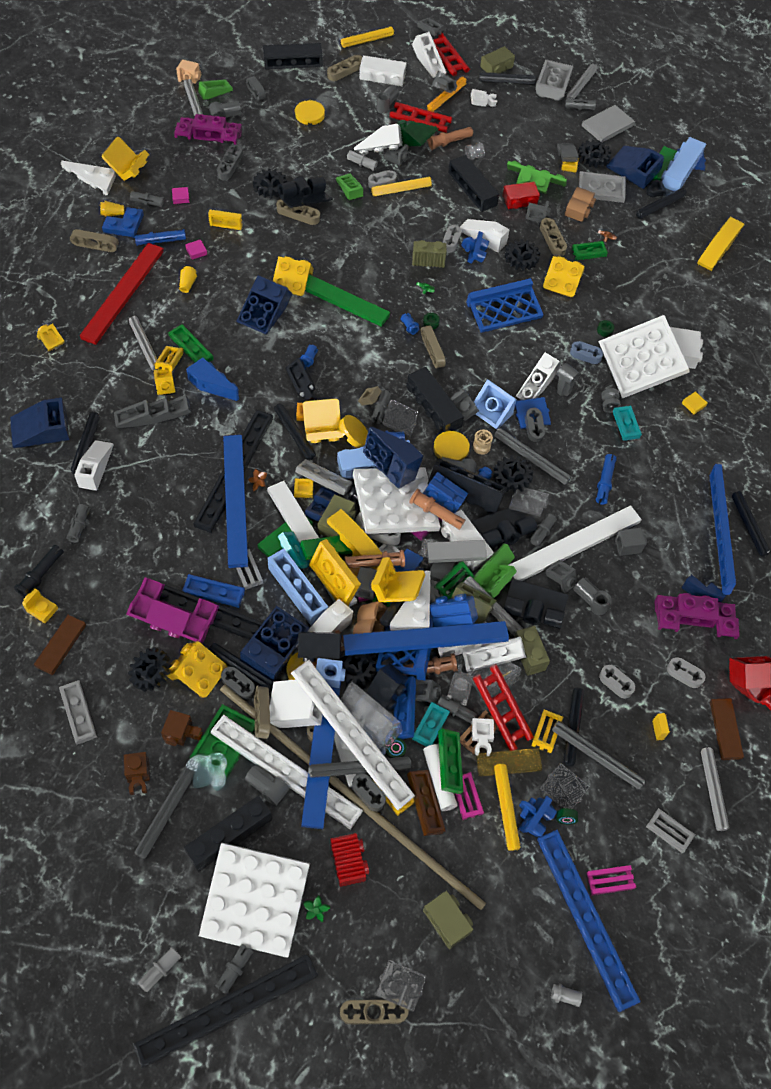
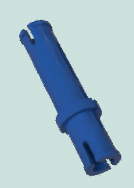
(160, 237)
(604, 484)

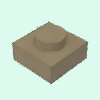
(370, 396)

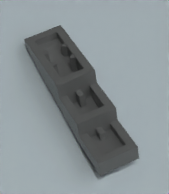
(150, 413)

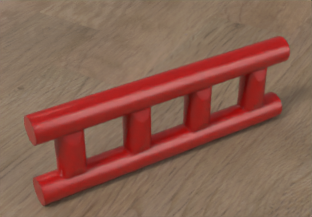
(454, 57)
(418, 111)
(491, 703)

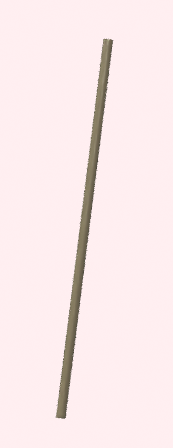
(378, 818)

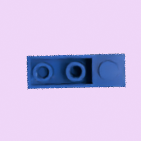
(208, 379)

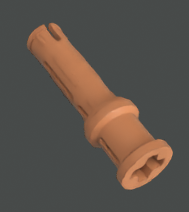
(445, 138)
(429, 505)
(397, 559)
(439, 665)

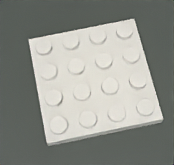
(643, 356)
(388, 508)
(254, 899)

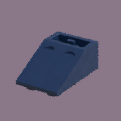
(637, 164)
(264, 305)
(40, 424)
(393, 456)
(273, 643)

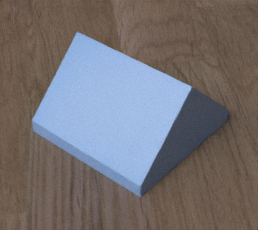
(494, 404)

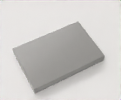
(608, 123)
(604, 186)

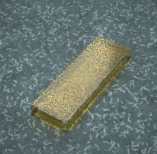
(516, 761)

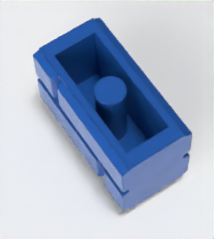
(445, 492)
(454, 611)

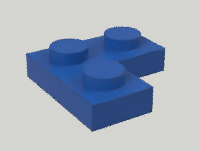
(127, 226)

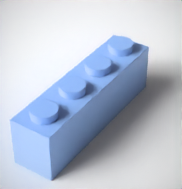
(683, 164)
(353, 459)
(296, 586)

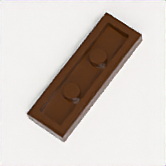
(60, 644)
(726, 729)
(426, 802)

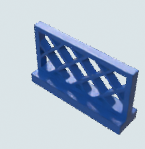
(512, 290)
(420, 661)

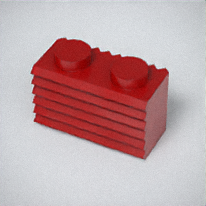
(520, 195)
(348, 859)

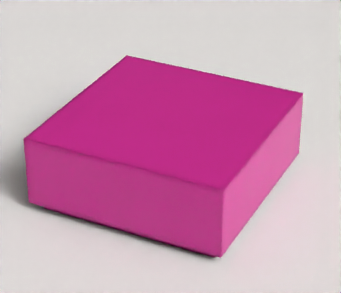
(180, 195)
(196, 249)

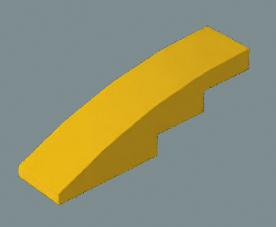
(720, 243)
(352, 535)

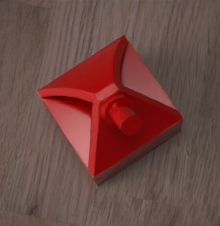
(752, 677)

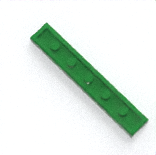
(346, 301)

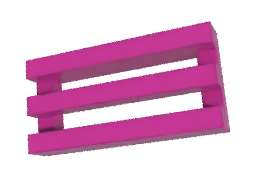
(471, 813)
(630, 886)

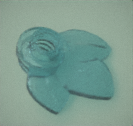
(206, 772)

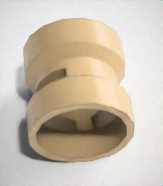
(482, 442)

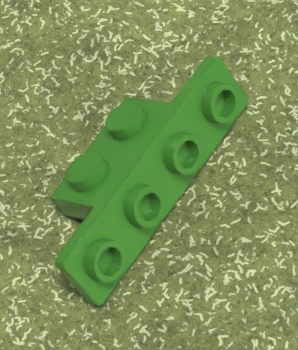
(541, 178)
(496, 571)

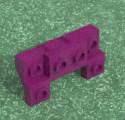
(208, 128)
(696, 611)
(166, 616)

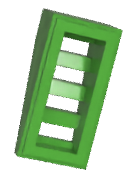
(213, 88)
(350, 186)

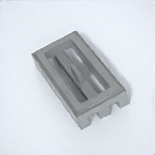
(253, 583)
(651, 826)

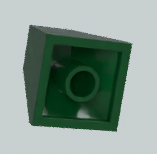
(415, 133)

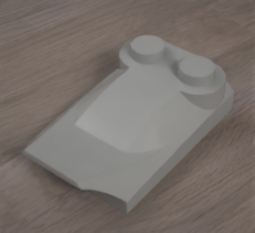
(553, 80)

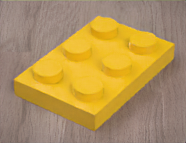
(334, 573)

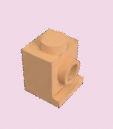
(188, 70)

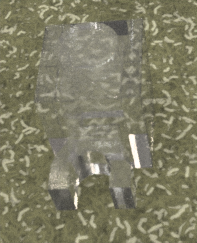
(461, 686)

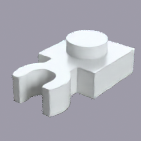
(481, 98)
(483, 733)

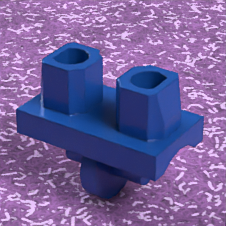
(474, 247)
(533, 812)

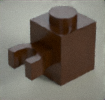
(178, 728)
(137, 770)

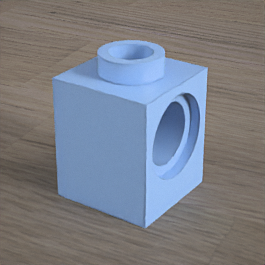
(336, 666)

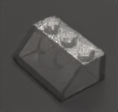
(372, 717)

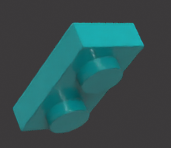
(627, 423)
(291, 544)
(430, 725)

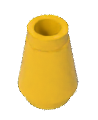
(111, 209)
(187, 278)

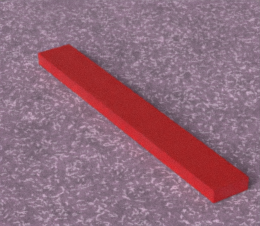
(121, 294)

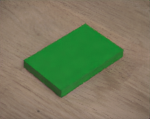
(211, 744)

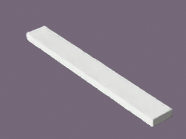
(294, 516)
(575, 543)
(353, 735)
(283, 768)

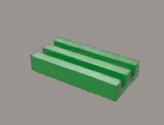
(599, 251)
(442, 591)

